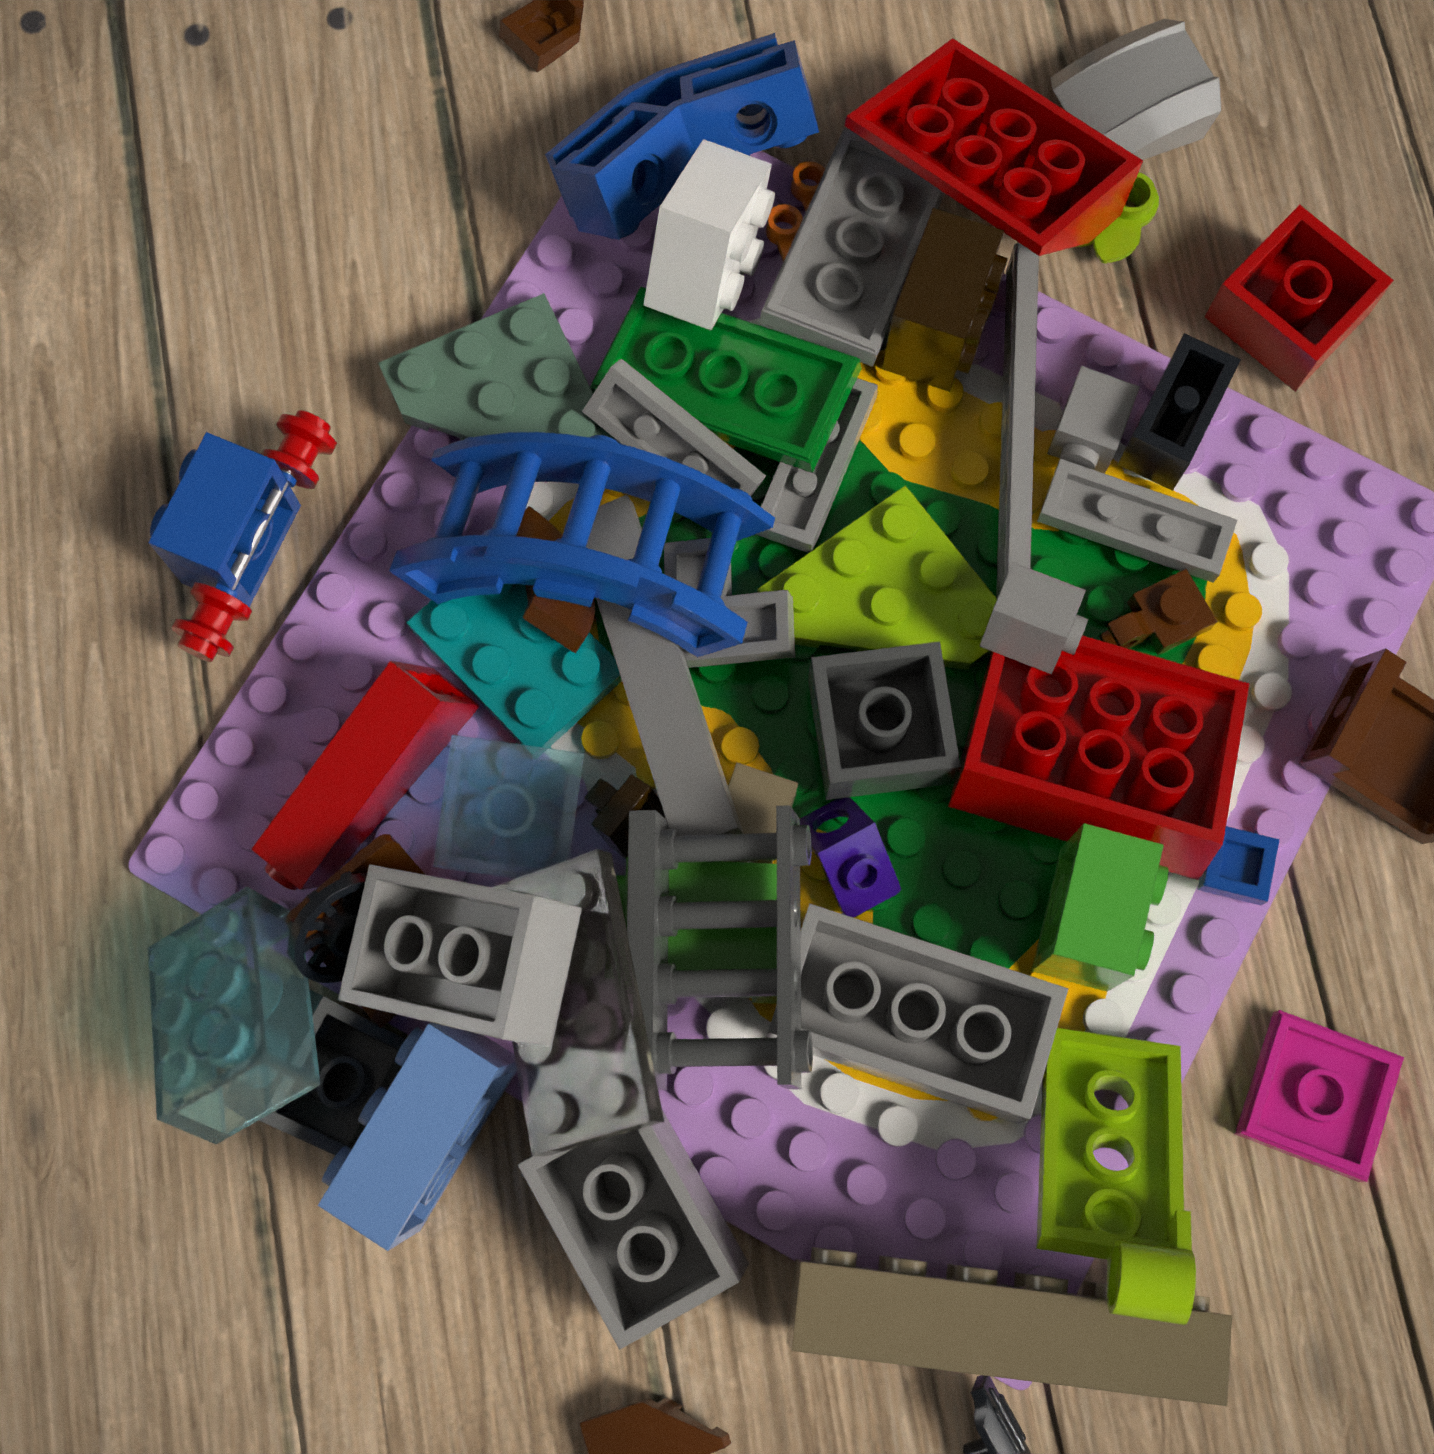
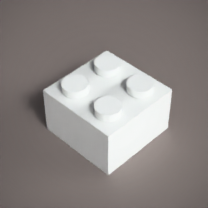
(708, 235)

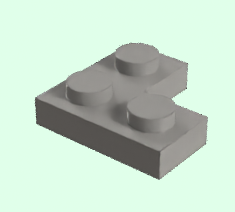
(768, 614)

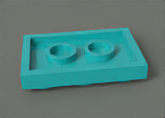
(515, 668)

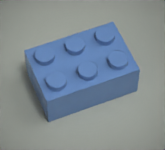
(417, 1132)

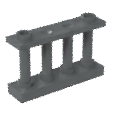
(656, 916)

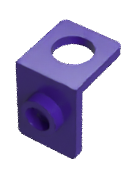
(852, 857)

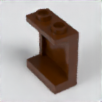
(1380, 744)

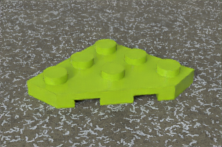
(888, 586)

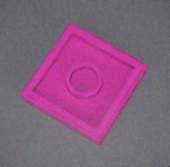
(1319, 1096)

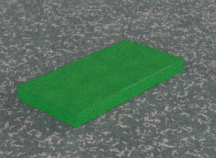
(740, 380)

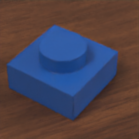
(1242, 867)

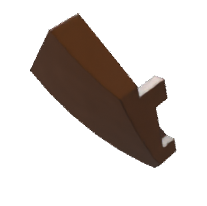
(543, 30)
(650, 1429)

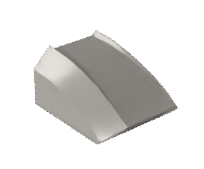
(1143, 90)

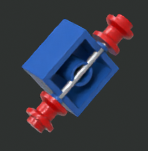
(231, 523)

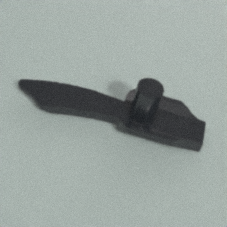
(994, 1422)

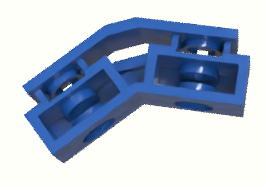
(640, 142)

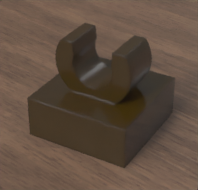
(614, 809)

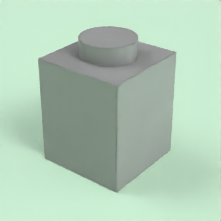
(1093, 420)
(1035, 619)

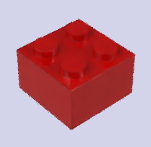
(1297, 297)

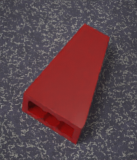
(363, 773)

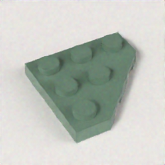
(495, 378)

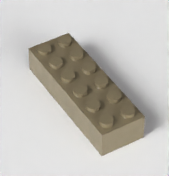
(1003, 1330)

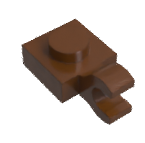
(1163, 614)

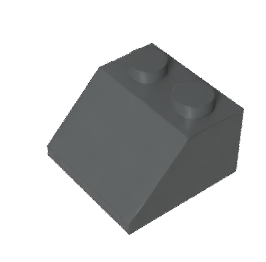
(352, 1064)

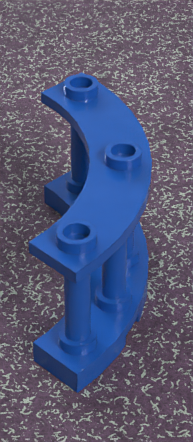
(565, 568)

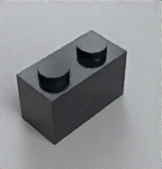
(1179, 412)

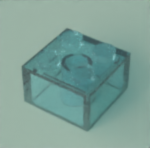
(507, 806)

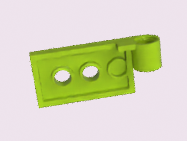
(1127, 1214)

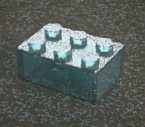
(229, 1019)

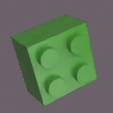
(1100, 908)

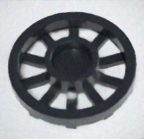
(334, 930)

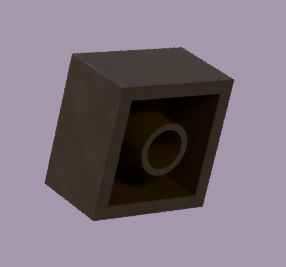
(945, 300)

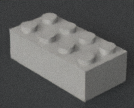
(925, 1015)

